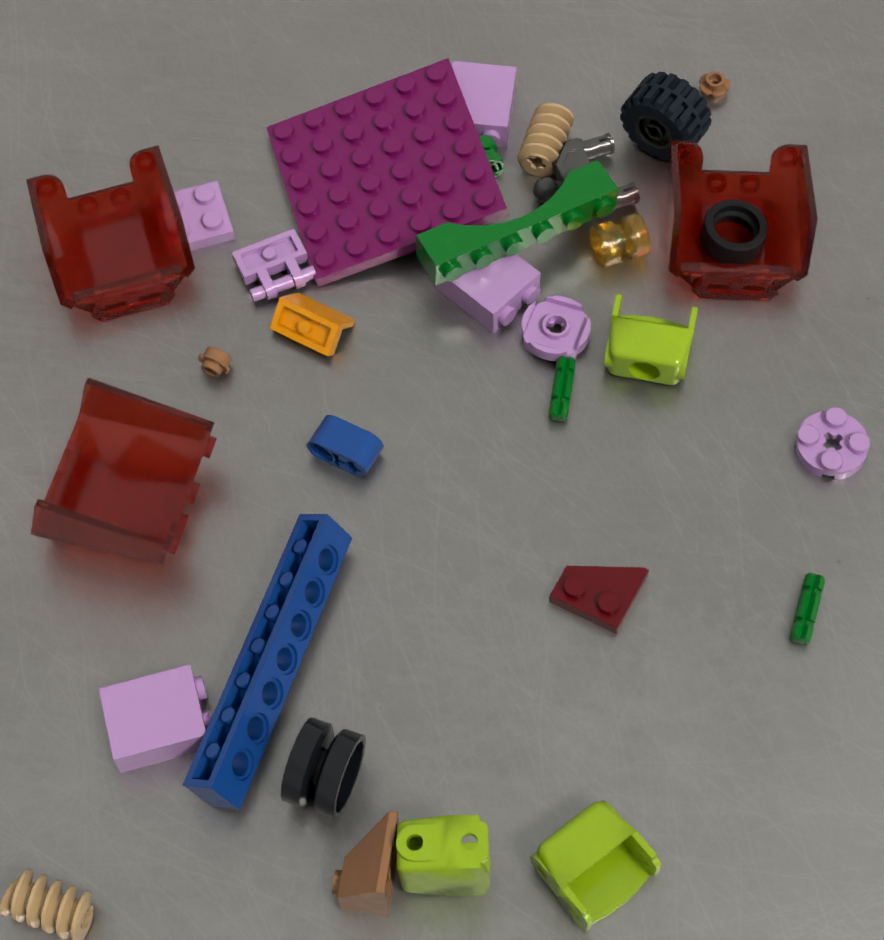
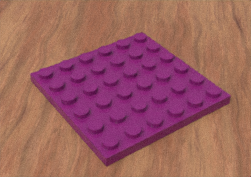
(384, 170)

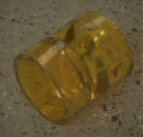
(620, 240)

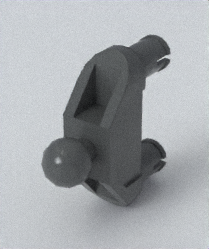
(575, 155)

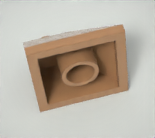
(369, 870)

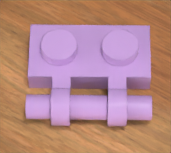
(270, 257)

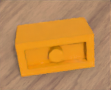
(310, 322)

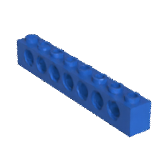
(268, 662)

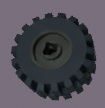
(664, 111)

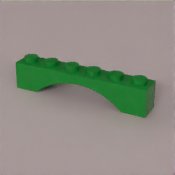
(458, 249)

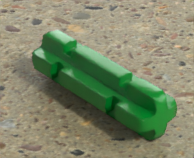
(562, 388)
(807, 608)

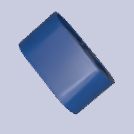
(345, 446)

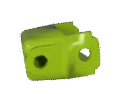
(648, 346)
(437, 861)
(595, 863)

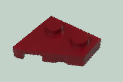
(599, 593)

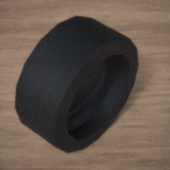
(739, 213)

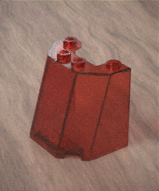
(781, 195)
(114, 245)
(125, 476)

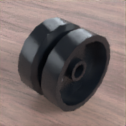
(323, 767)

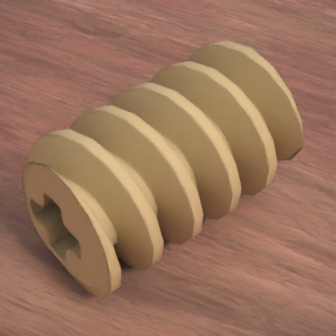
(545, 139)
(48, 907)

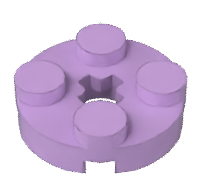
(550, 345)
(837, 426)

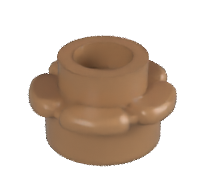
(713, 86)
(215, 362)

